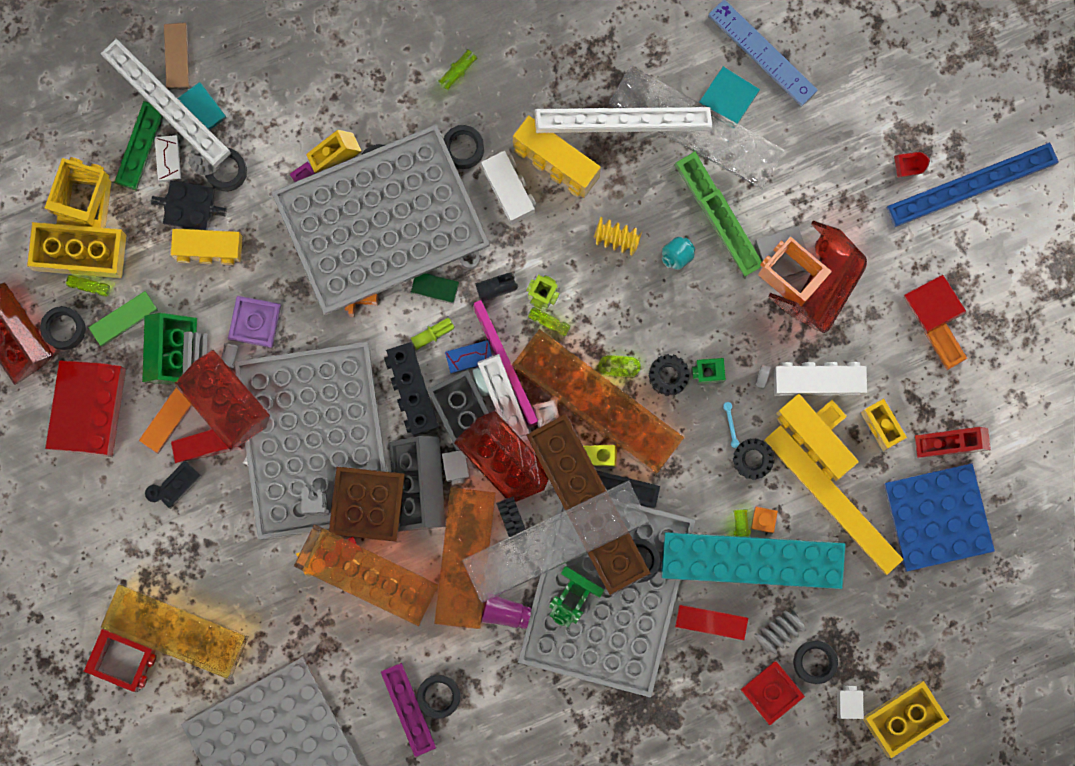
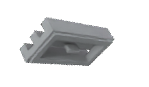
(199, 348)

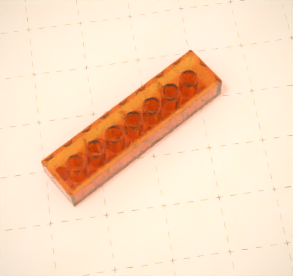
(597, 402)

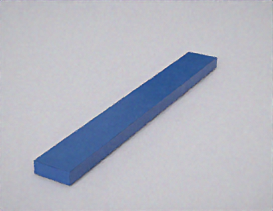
(972, 184)

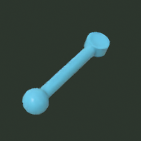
(727, 407)

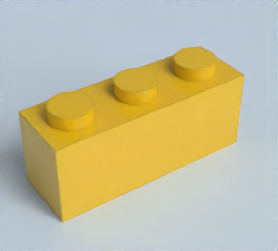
(206, 246)

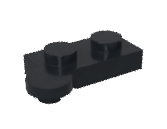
(174, 486)

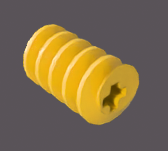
(617, 237)

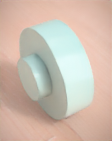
(480, 383)

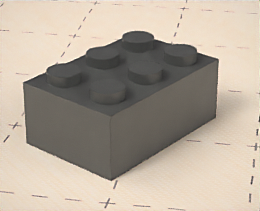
(457, 404)

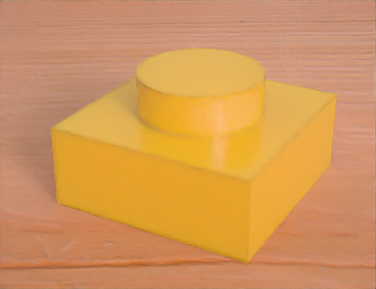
(831, 414)

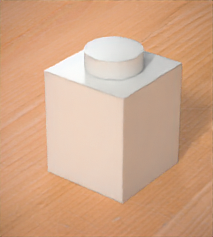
(850, 703)

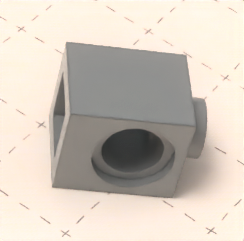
(455, 467)

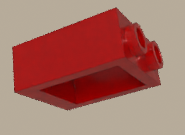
(98, 654)

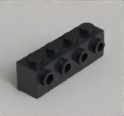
(412, 390)

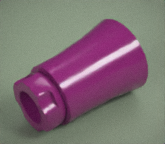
(506, 613)

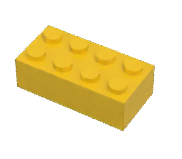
(557, 158)
(76, 250)

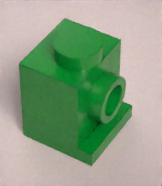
(717, 367)

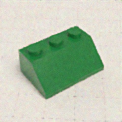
(165, 346)

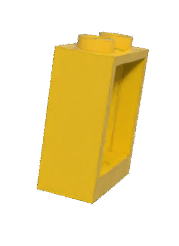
(79, 178)
(52, 204)

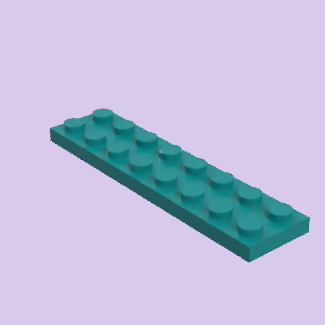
(753, 560)

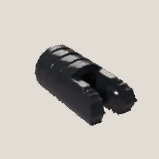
(496, 286)

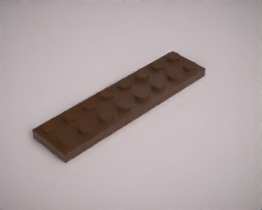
(576, 482)

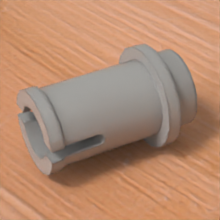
(229, 354)

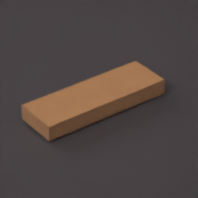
(176, 56)

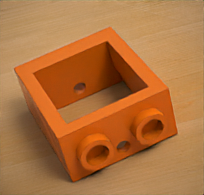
(804, 259)

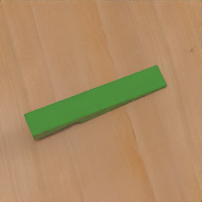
(718, 213)

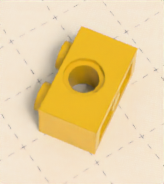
(883, 424)

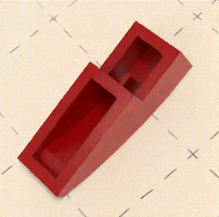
(711, 622)

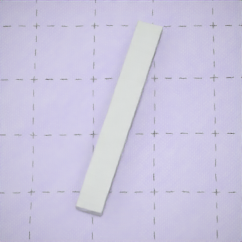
(166, 103)
(623, 119)

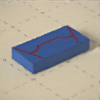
(467, 357)

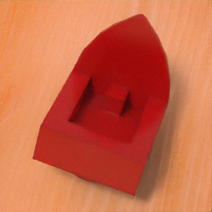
(911, 164)

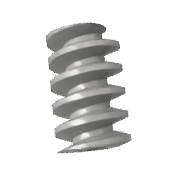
(780, 632)

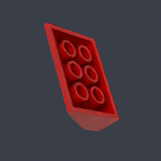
(86, 408)

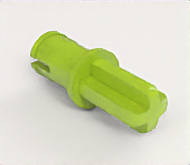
(432, 333)

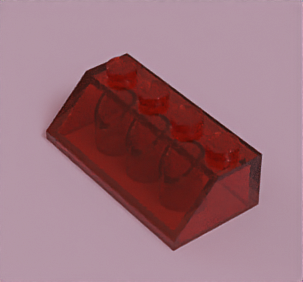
(21, 344)
(222, 400)
(503, 457)

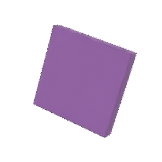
(254, 322)

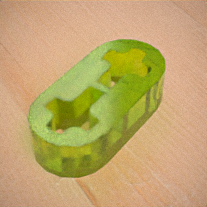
(619, 372)

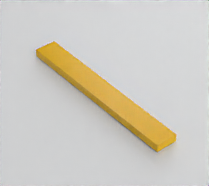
(833, 500)

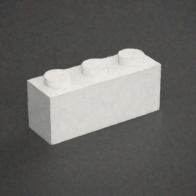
(508, 187)

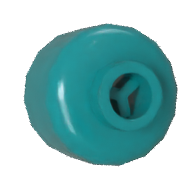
(678, 253)

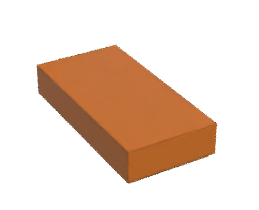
(946, 346)

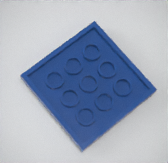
(939, 517)

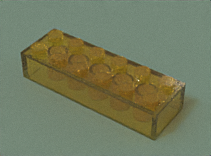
(174, 631)

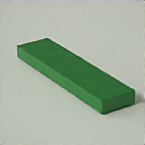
(139, 147)

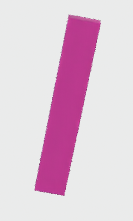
(497, 348)

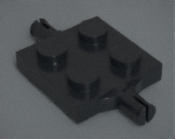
(188, 205)

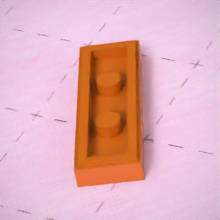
(166, 421)

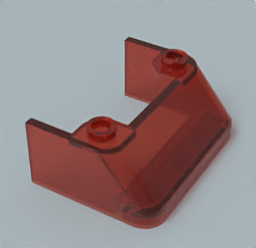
(847, 266)

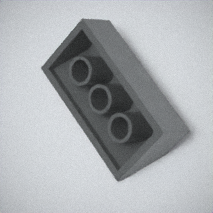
(423, 485)

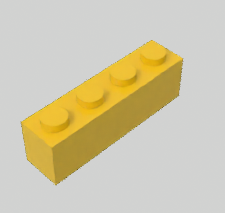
(816, 437)

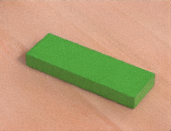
(123, 318)

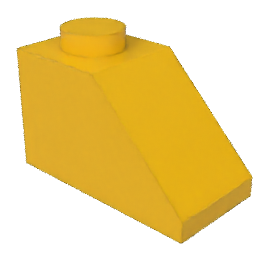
(333, 151)

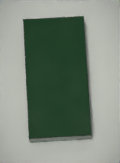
(435, 288)

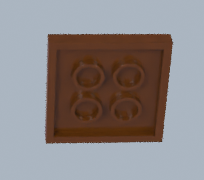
(366, 504)

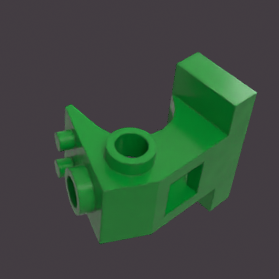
(579, 586)

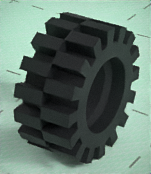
(669, 361)
(750, 472)
(510, 516)

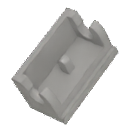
(313, 505)

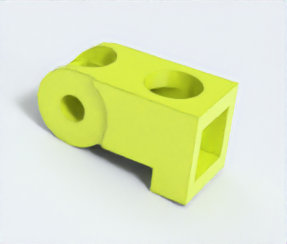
(602, 455)

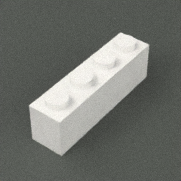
(820, 380)

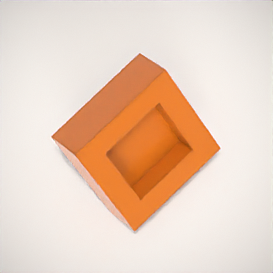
(764, 520)

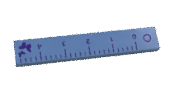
(762, 52)

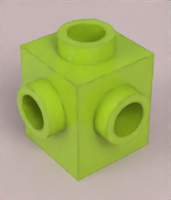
(542, 284)

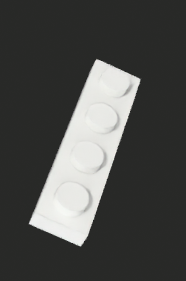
(503, 394)

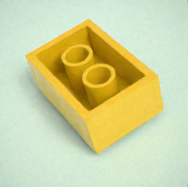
(905, 719)

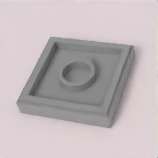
(785, 265)

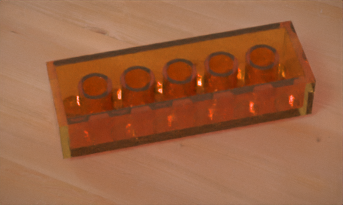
(466, 533)
(366, 575)

